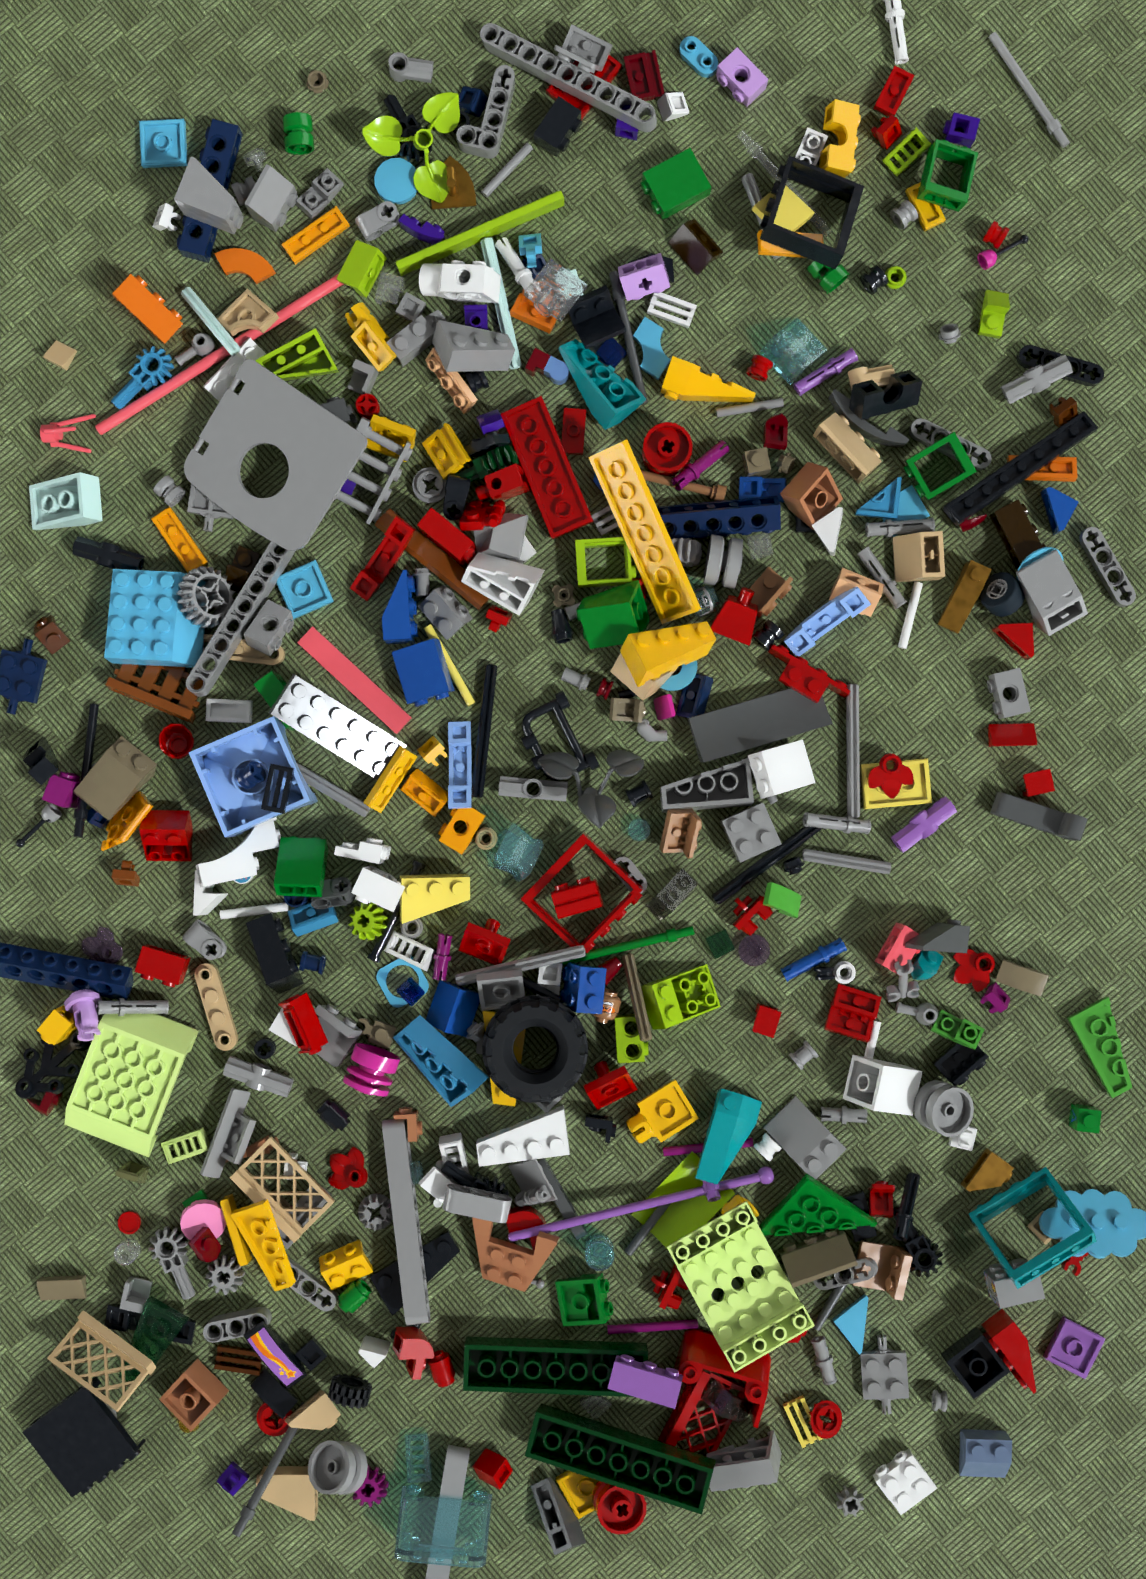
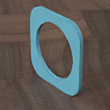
(382, 976)

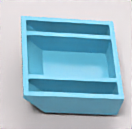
(148, 623)

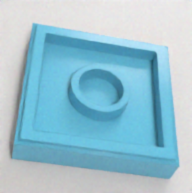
(163, 143)
(304, 589)

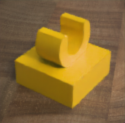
(431, 750)

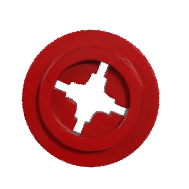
(832, 1412)
(269, 1425)

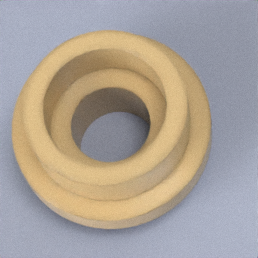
(479, 838)

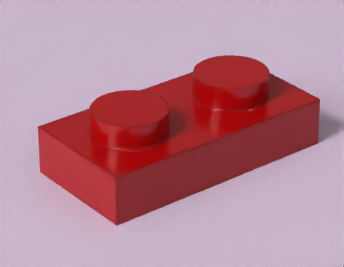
(893, 91)

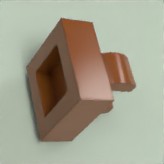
(126, 875)

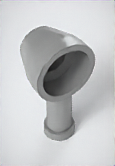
(201, 350)
(919, 1012)

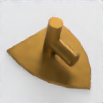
(460, 187)

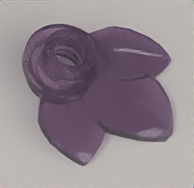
(98, 947)

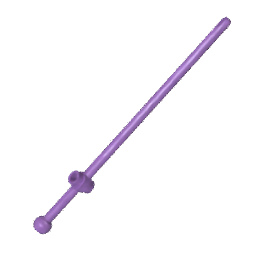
(708, 1189)

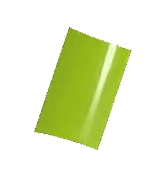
(684, 1215)

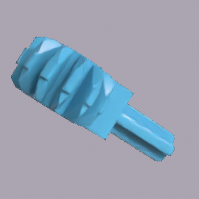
(143, 376)

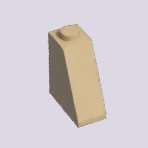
(292, 1491)

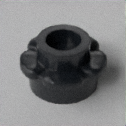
(793, 865)

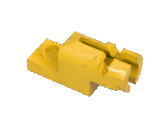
(370, 336)

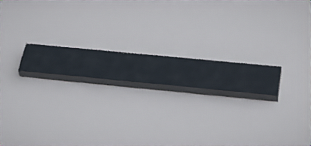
(1020, 468)

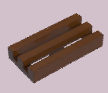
(237, 1368)

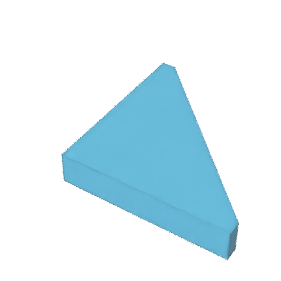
(853, 1321)

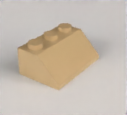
(847, 447)

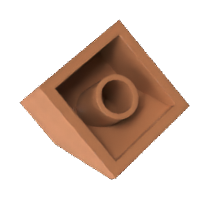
(811, 494)
(194, 1395)

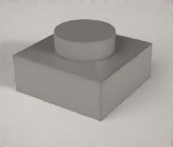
(410, 307)

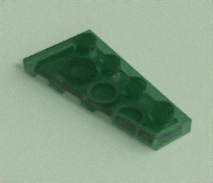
(155, 1332)

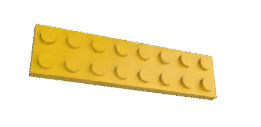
(644, 532)

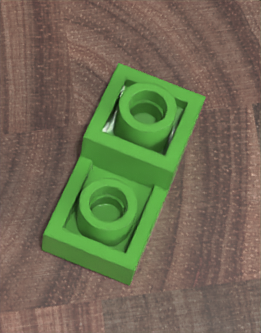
(782, 899)
(957, 1030)

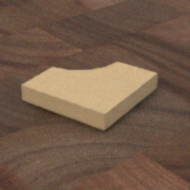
(247, 313)

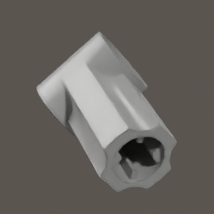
(413, 69)

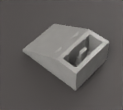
(1051, 593)

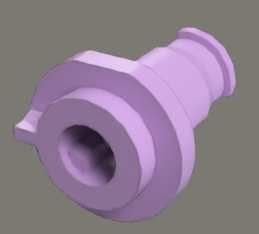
(84, 1008)

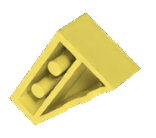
(431, 894)

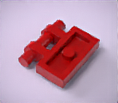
(482, 514)

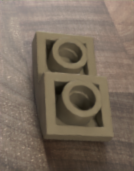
(1022, 978)

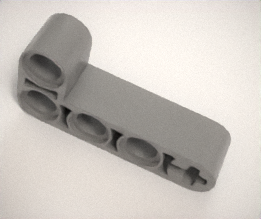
(492, 112)

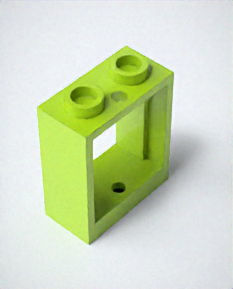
(580, 545)

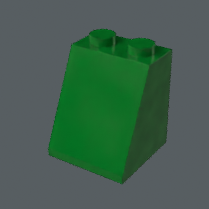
(613, 615)

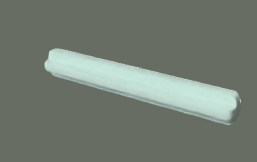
(210, 321)

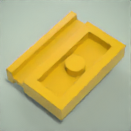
(446, 451)

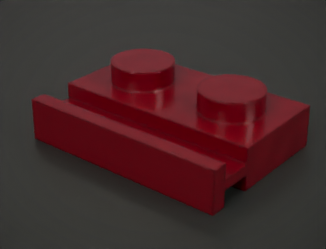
(644, 75)

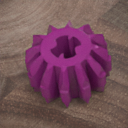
(379, 1488)

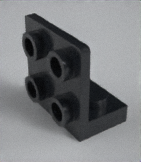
(596, 317)

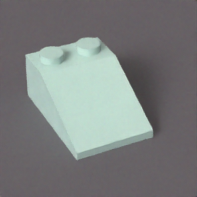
(66, 502)

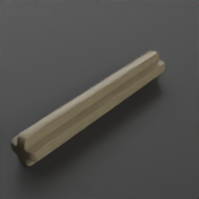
(637, 997)

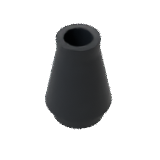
(561, 628)

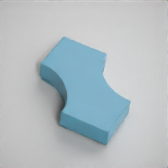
(648, 337)

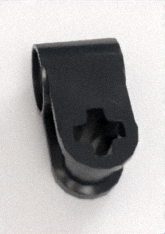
(455, 493)

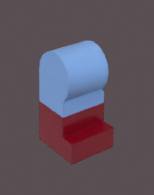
(547, 366)

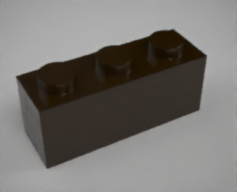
(1016, 531)

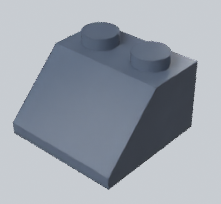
(984, 1453)

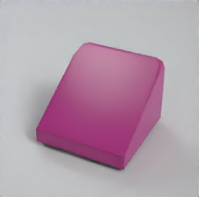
(664, 707)

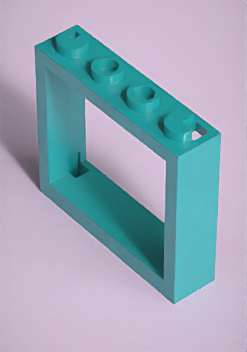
(1053, 1255)

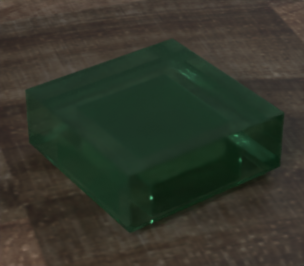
(720, 943)

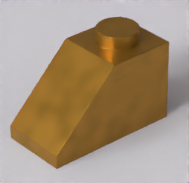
(987, 1172)

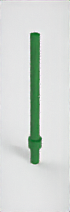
(670, 935)

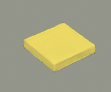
(791, 211)

